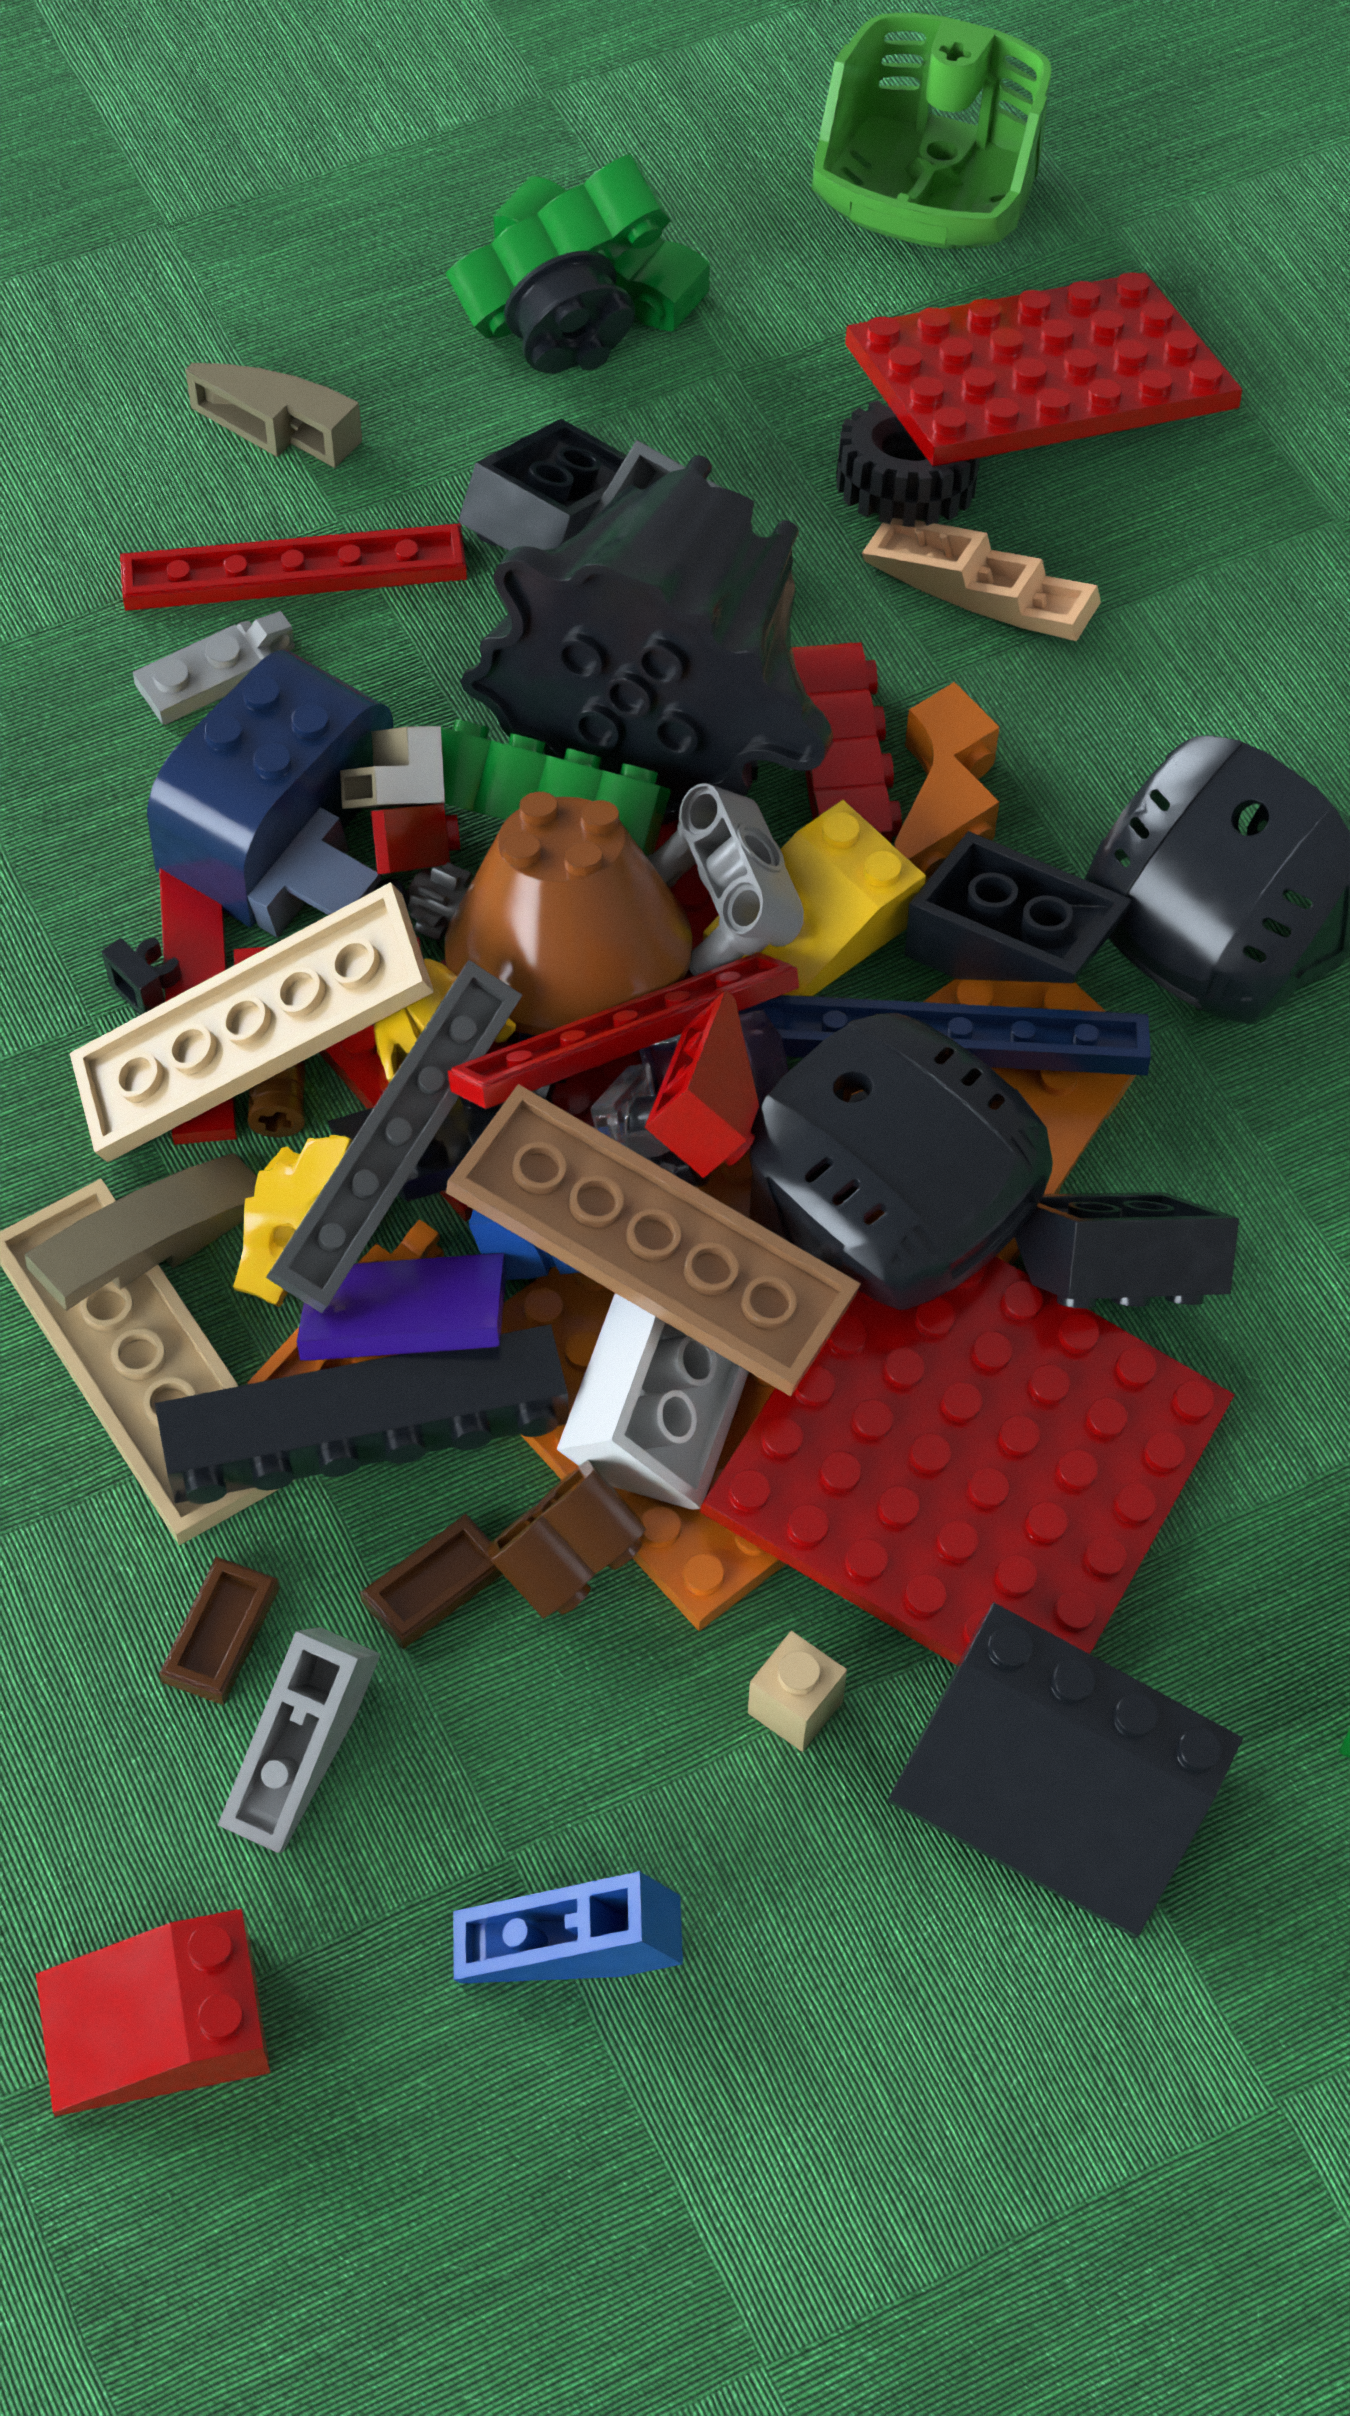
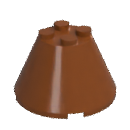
(569, 914)

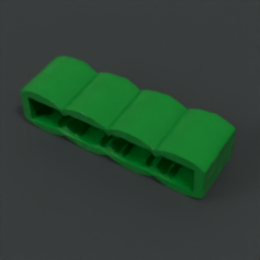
(603, 215)
(661, 278)
(496, 776)

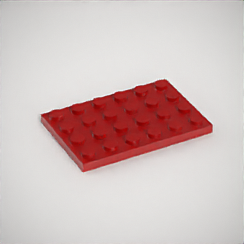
(1041, 368)

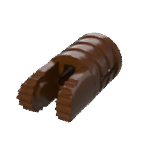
(278, 1103)

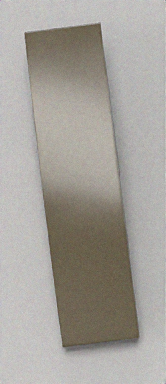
(143, 1229)

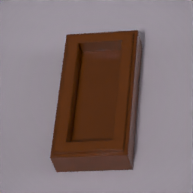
(432, 1582)
(219, 1630)

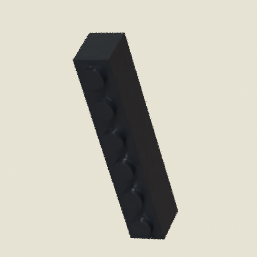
(361, 1415)

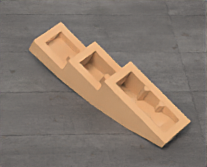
(996, 584)

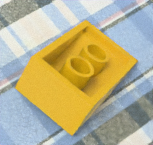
(851, 896)

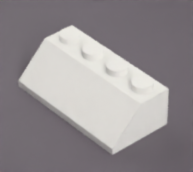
(652, 1408)

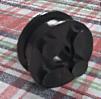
(569, 312)

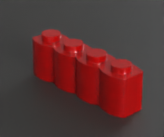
(854, 767)

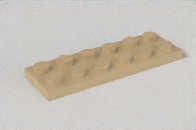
(250, 1022)
(126, 1356)

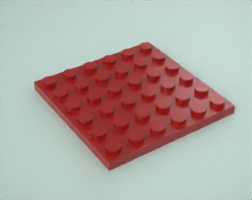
(972, 1461)

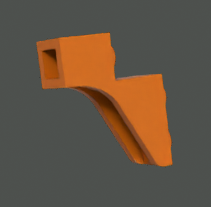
(955, 748)

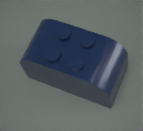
(258, 775)

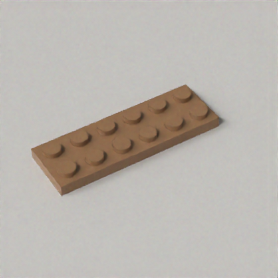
(653, 1239)

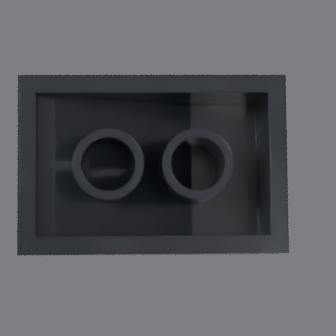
(539, 487)
(1008, 917)

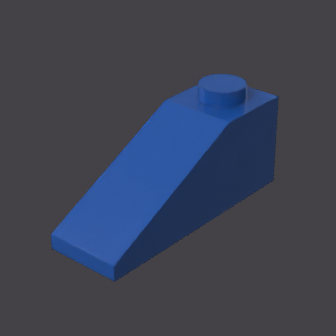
(571, 1933)

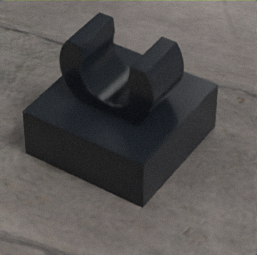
(135, 978)

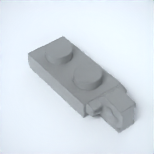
(210, 666)

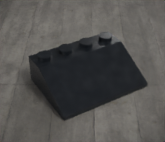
(1065, 1770)

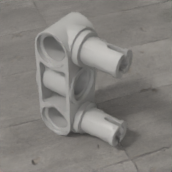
(739, 869)

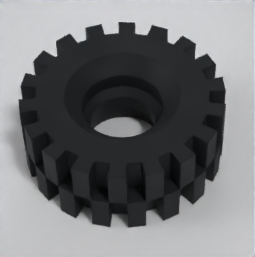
(892, 476)

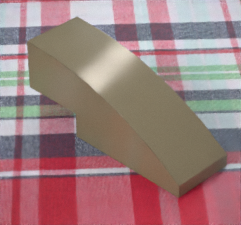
(276, 409)

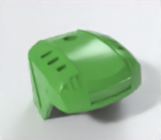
(884, 142)

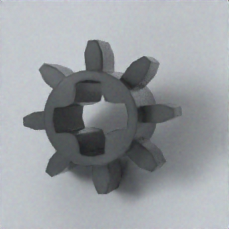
(436, 898)

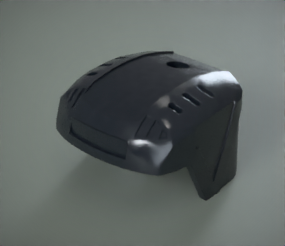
(1210, 889)
(926, 1142)

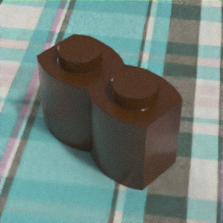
(567, 1541)

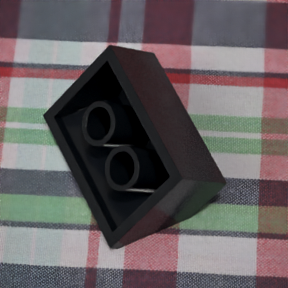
(1128, 1248)

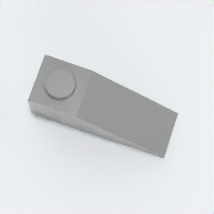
(298, 1735)

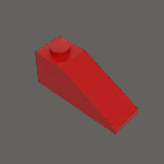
(413, 837)
(707, 1092)

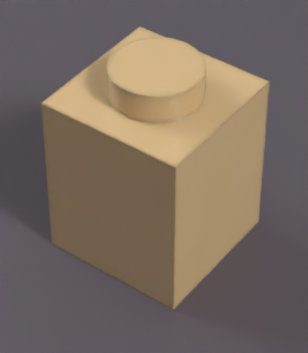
(796, 1691)

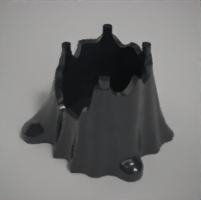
(656, 641)

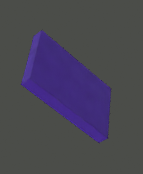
(409, 1309)

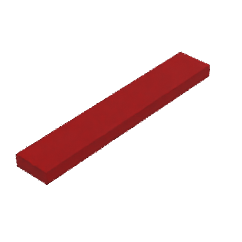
(292, 566)
(196, 938)
(617, 1030)

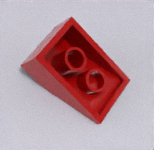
(153, 2015)

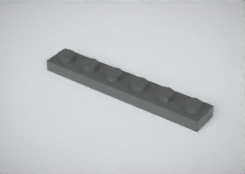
(392, 1139)

